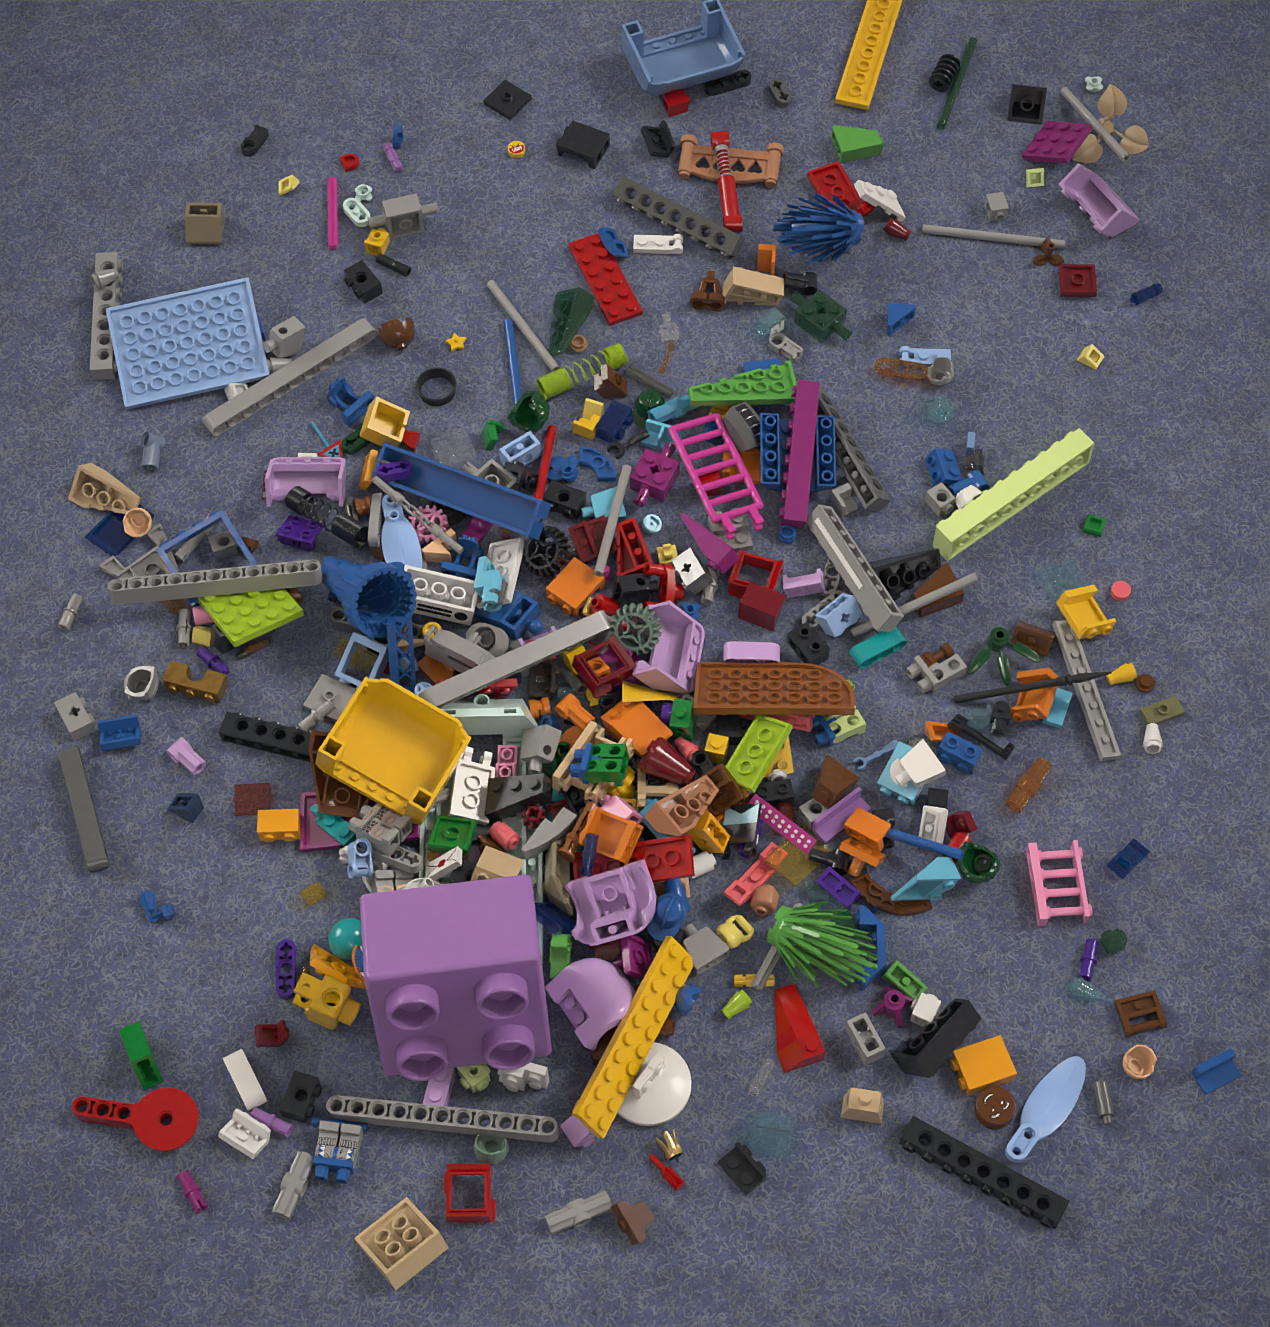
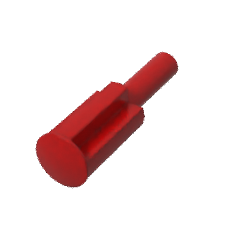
(668, 1173)

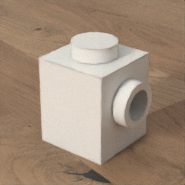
(924, 1009)

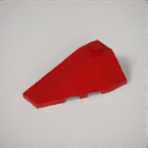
(795, 1033)

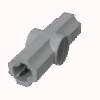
(293, 1185)
(578, 1212)

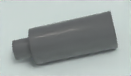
(1103, 1101)

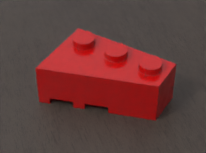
(631, 549)

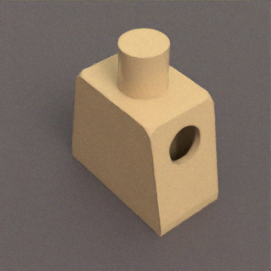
(863, 1105)

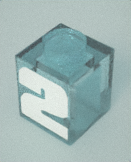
(770, 322)

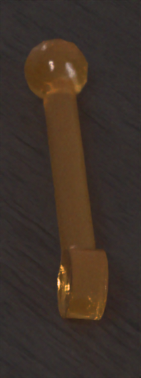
(671, 347)

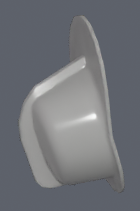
(493, 638)

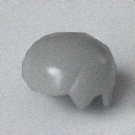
(941, 371)

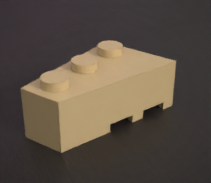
(752, 286)

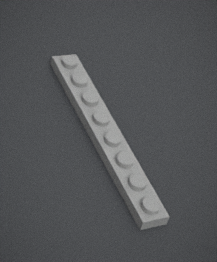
(1087, 692)

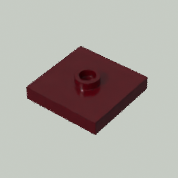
(1077, 280)

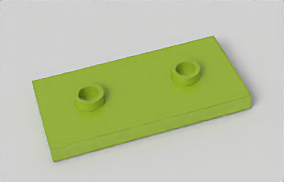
(757, 751)

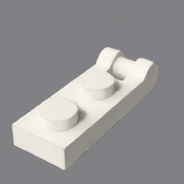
(658, 244)

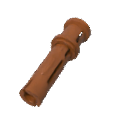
(572, 838)

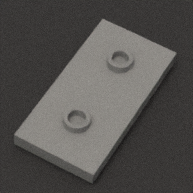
(333, 689)

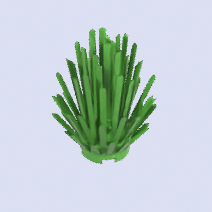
(804, 942)

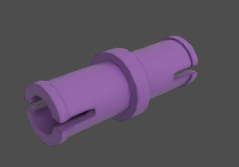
(272, 1122)

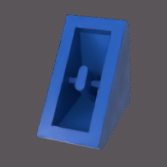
(898, 316)

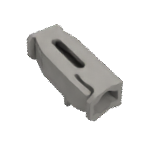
(455, 650)

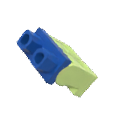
(837, 727)

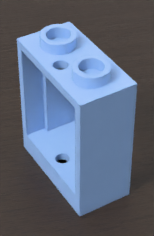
(379, 666)

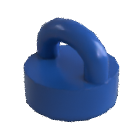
(550, 720)

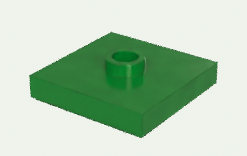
(452, 832)

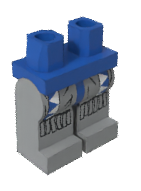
(334, 1158)

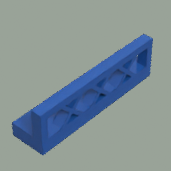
(393, 650)

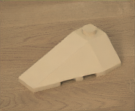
(100, 490)

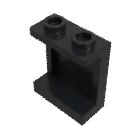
(584, 143)

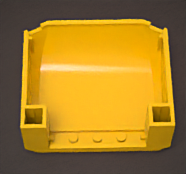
(394, 748)

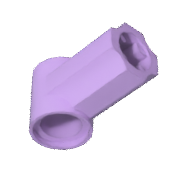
(183, 753)

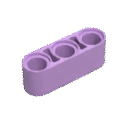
(751, 652)

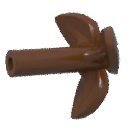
(1047, 248)

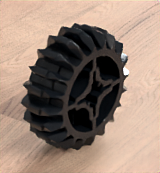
(553, 552)

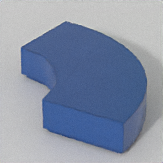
(598, 463)

